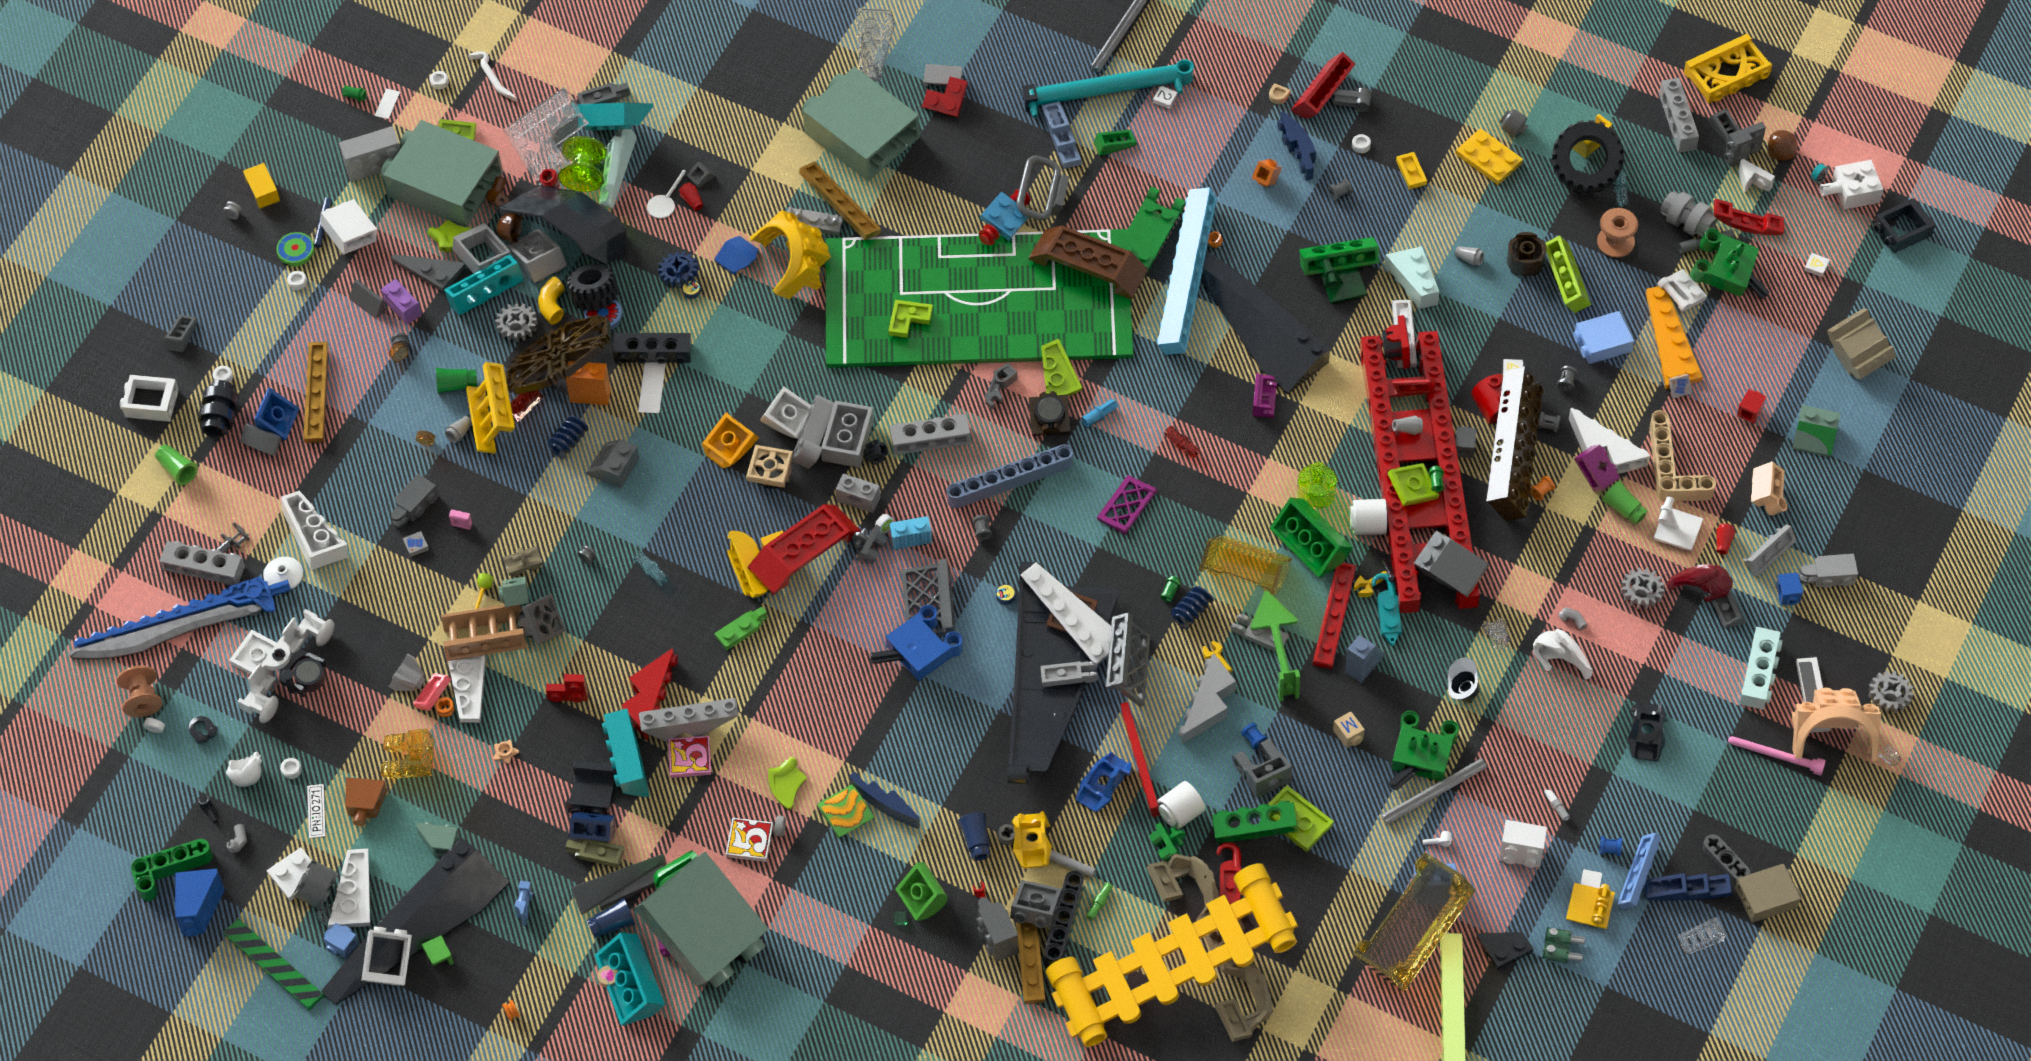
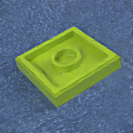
(1412, 484)

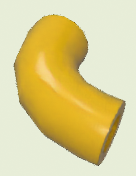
(548, 300)

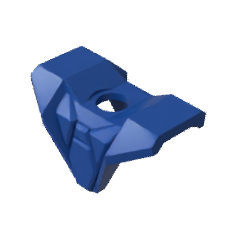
(1095, 795)

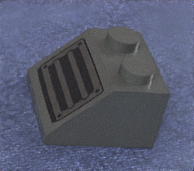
(614, 462)

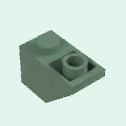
(438, 838)

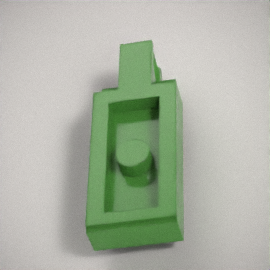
(741, 628)

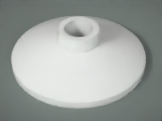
(292, 572)

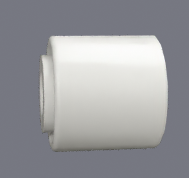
(1368, 517)
(1181, 805)

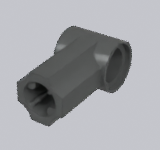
(1358, 99)

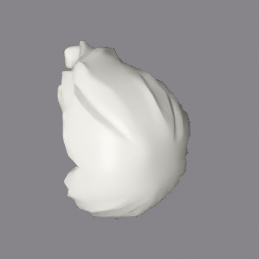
(245, 771)

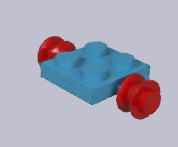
(1002, 218)

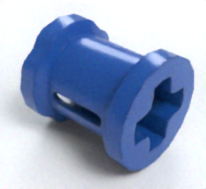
(1253, 735)
(1610, 846)

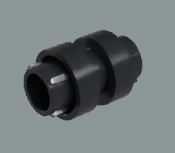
(218, 408)

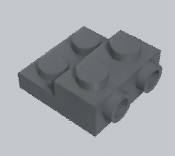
(1743, 143)
(1035, 904)

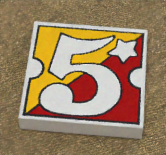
(749, 839)

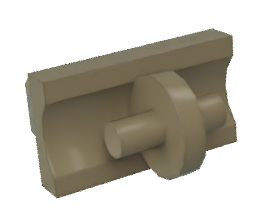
(522, 561)

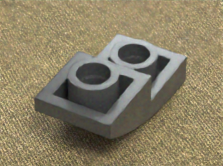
(260, 439)

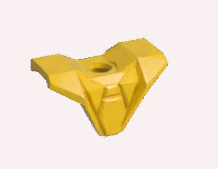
(1034, 853)

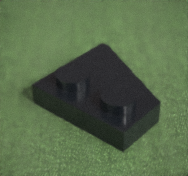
(1504, 947)

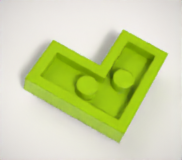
(907, 312)

